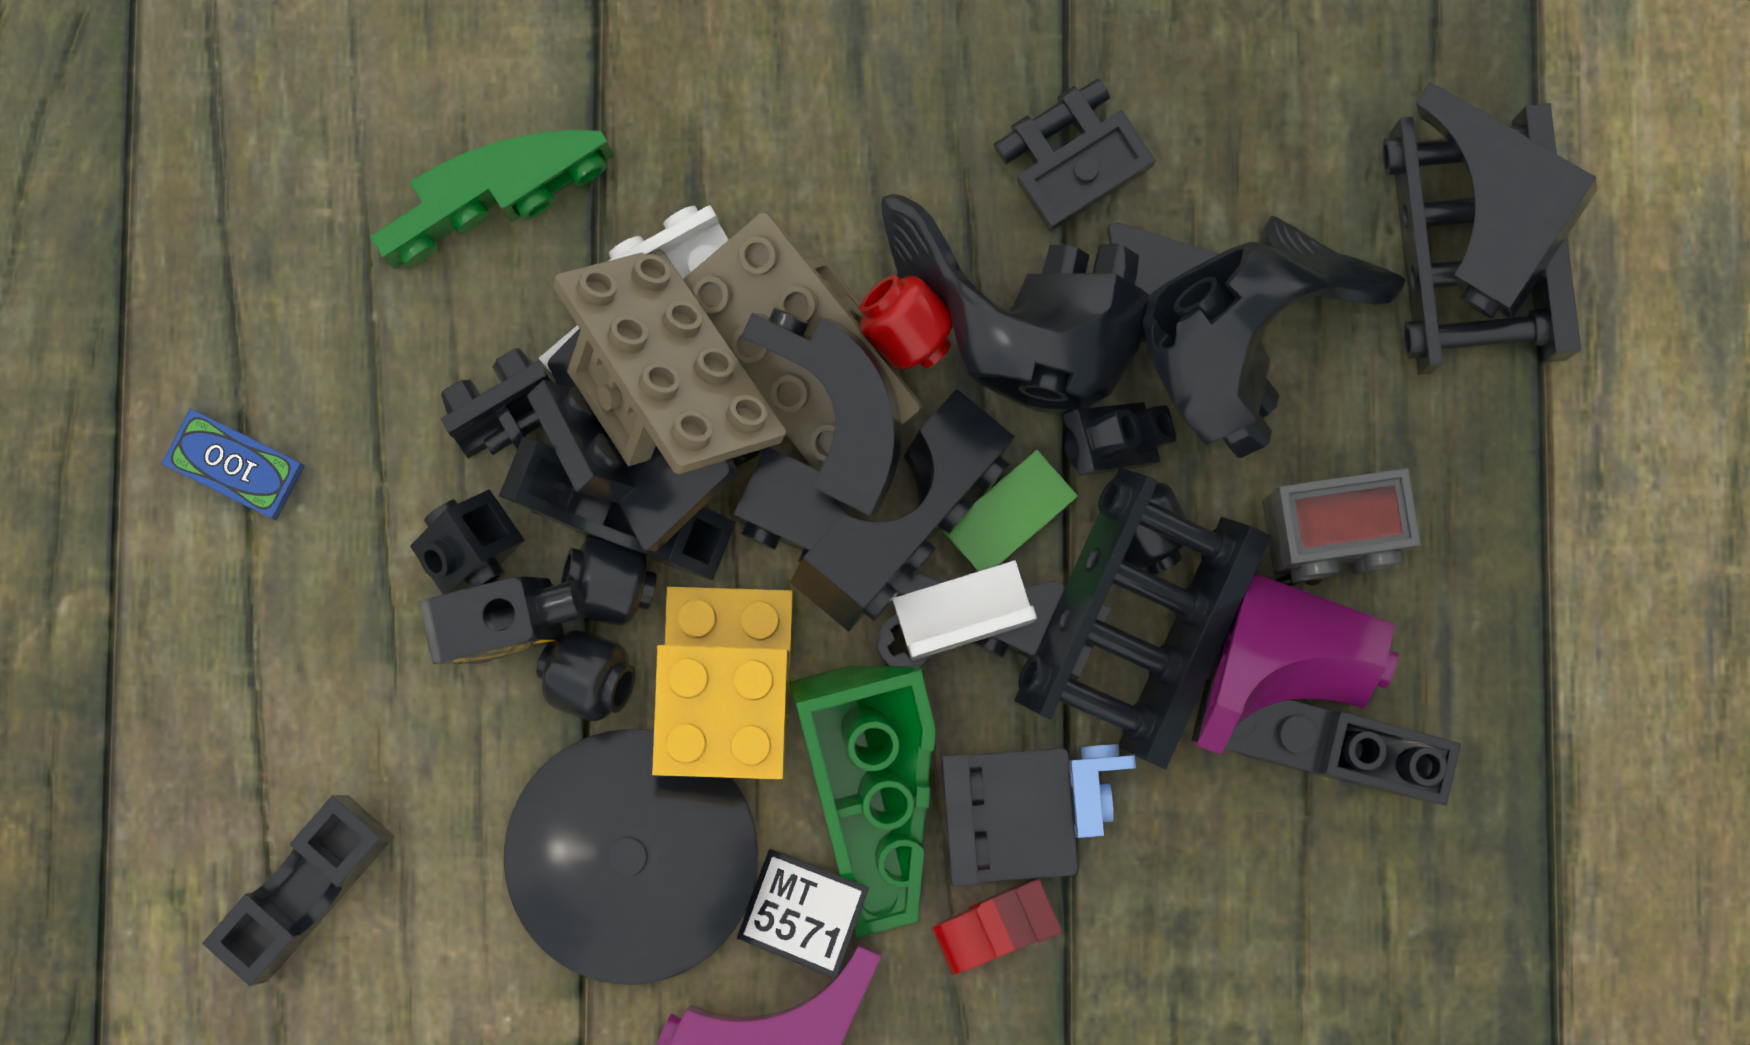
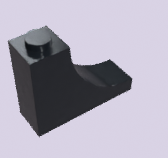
(1522, 202)

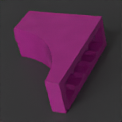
(1293, 649)
(815, 1021)

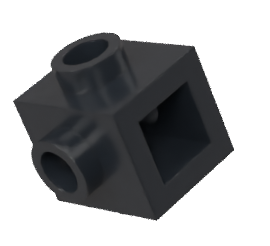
(466, 542)

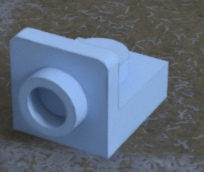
(1092, 800)

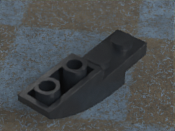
(1344, 748)

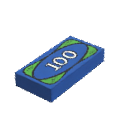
(233, 464)

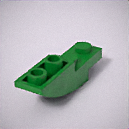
(513, 172)

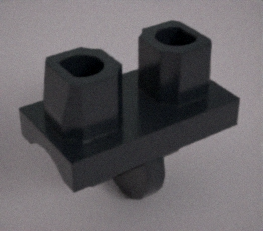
(499, 414)
(1117, 437)

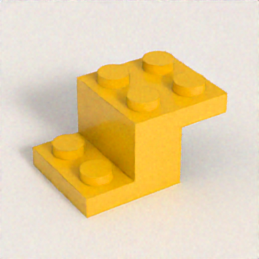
(723, 683)

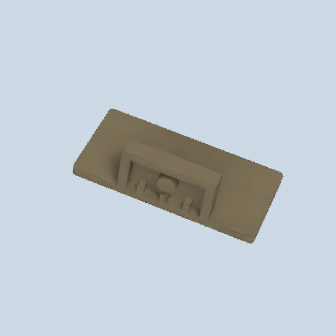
(765, 271)
(660, 367)

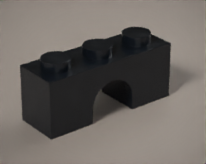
(295, 899)

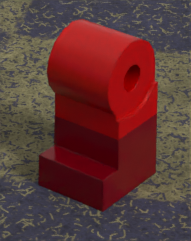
(996, 927)

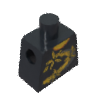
(499, 619)

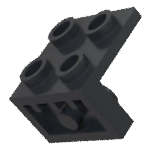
(1009, 816)

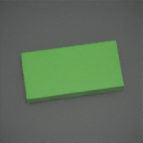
(1011, 513)

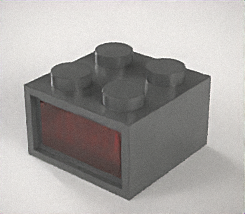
(1340, 523)

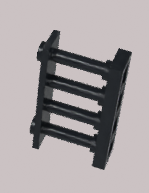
(1548, 326)
(1195, 638)

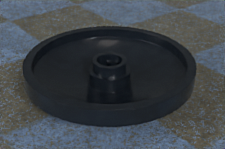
(628, 866)

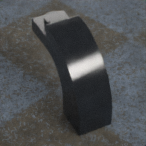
(863, 401)
(542, 485)

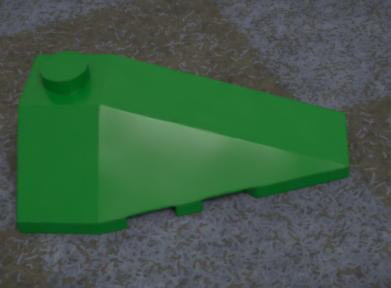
(871, 763)

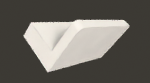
(963, 610)

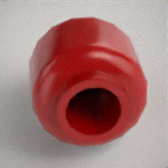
(906, 322)

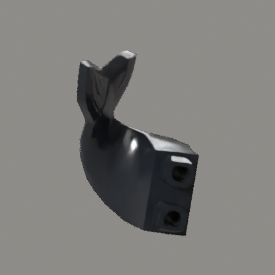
(1210, 321)
(1060, 339)

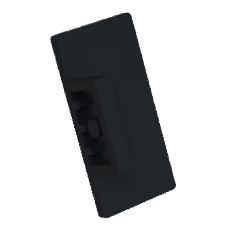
(648, 492)

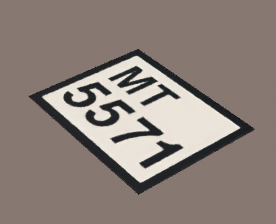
(803, 913)

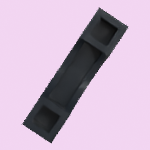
(859, 559)

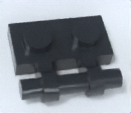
(1082, 170)

